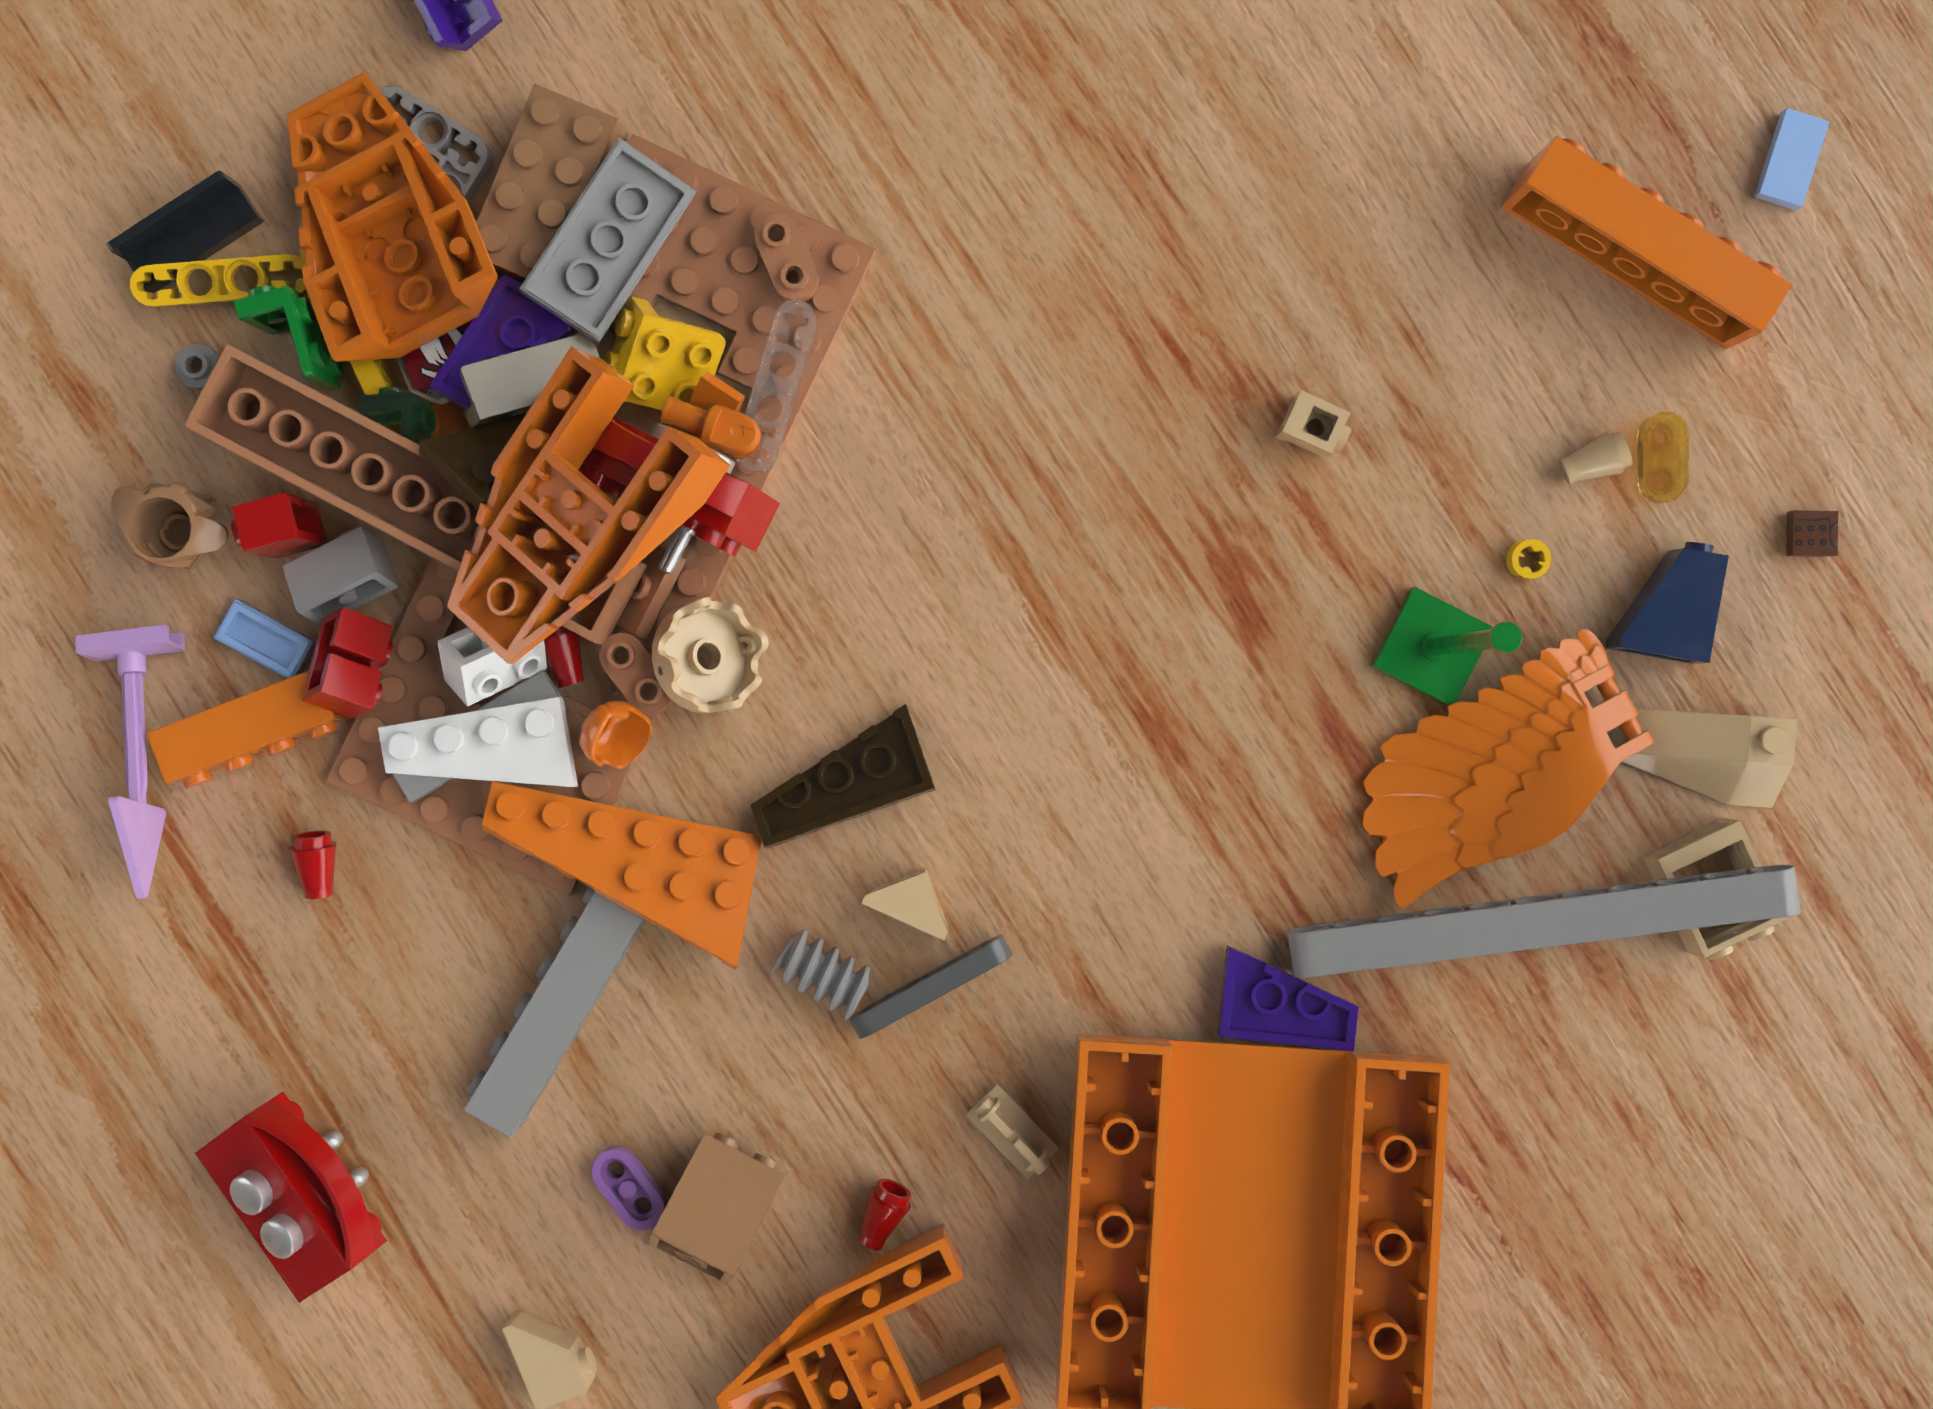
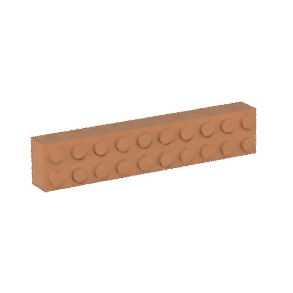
(356, 468)

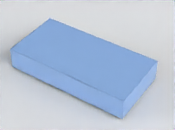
(1791, 159)
(265, 639)

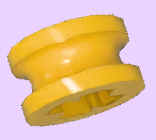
(1531, 545)

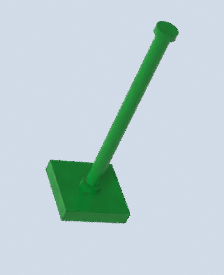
(1439, 645)

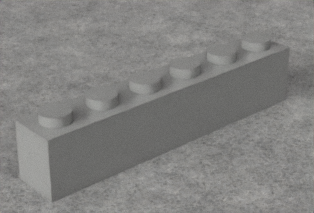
(553, 1014)

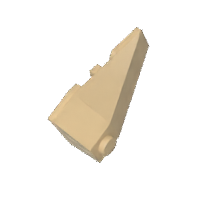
(1717, 755)

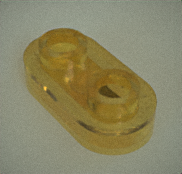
(1667, 459)

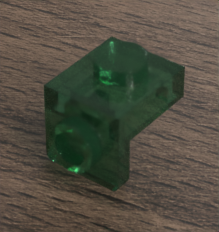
(401, 407)

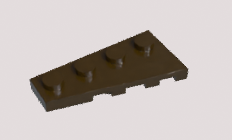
(469, 455)
(860, 778)

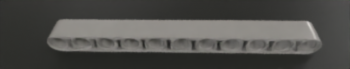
(1545, 921)

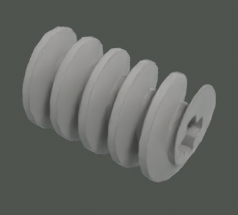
(823, 972)

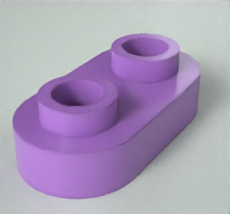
(624, 1189)

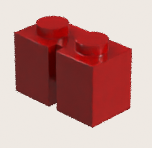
(278, 526)
(347, 663)

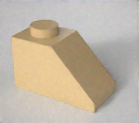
(549, 1360)

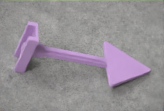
(136, 822)

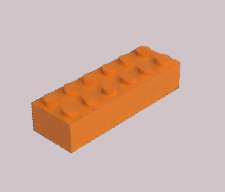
(1646, 243)

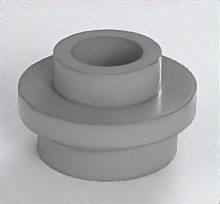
(185, 360)

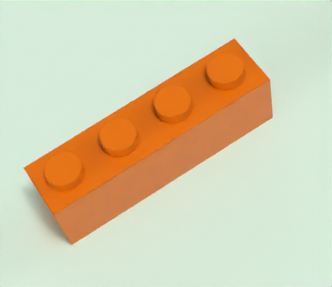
(238, 730)

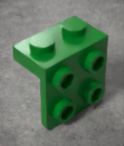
(285, 309)

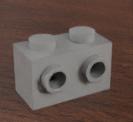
(340, 574)

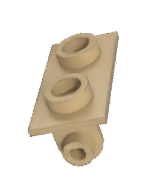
(1013, 1132)

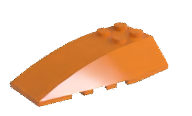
(381, 228)

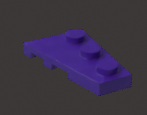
(503, 326)
(1281, 1008)

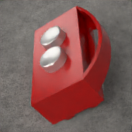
(294, 1195)

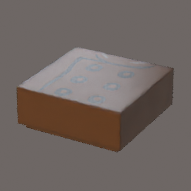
(1812, 533)

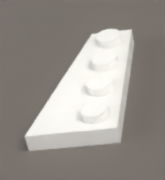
(494, 744)

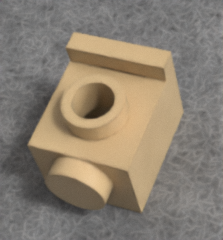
(1330, 417)

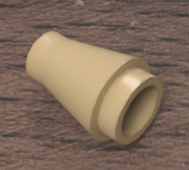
(1599, 458)

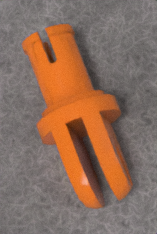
(717, 427)

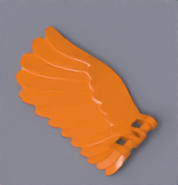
(1499, 768)

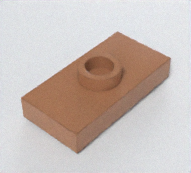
(649, 595)

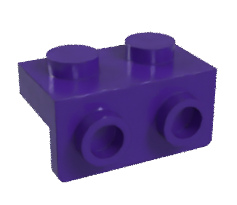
(458, 22)

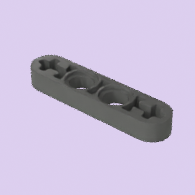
(930, 986)

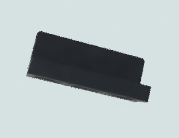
(189, 227)

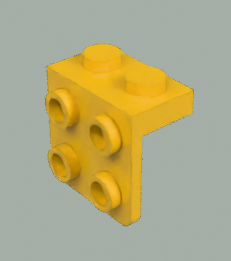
(661, 354)

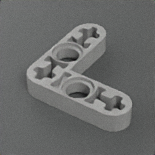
(467, 177)

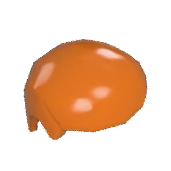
(614, 734)

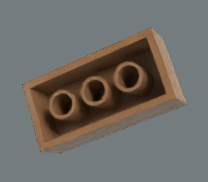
(542, 177)

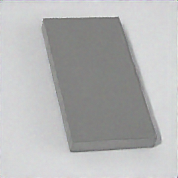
(607, 241)

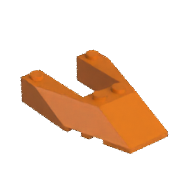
(549, 532)
(847, 1358)

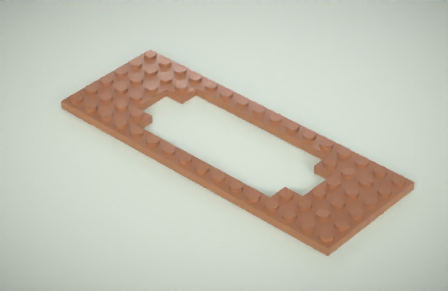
(712, 272)

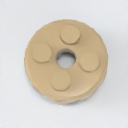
(733, 649)

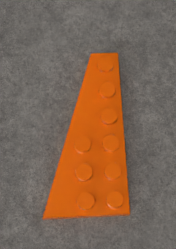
(655, 866)

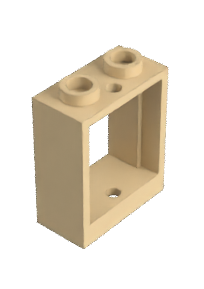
(1699, 844)

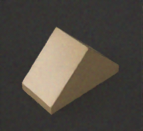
(911, 902)

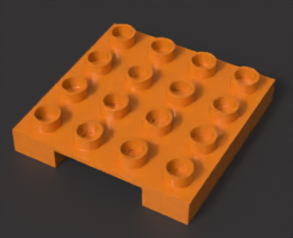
(1251, 1227)

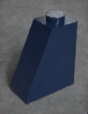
(1676, 608)

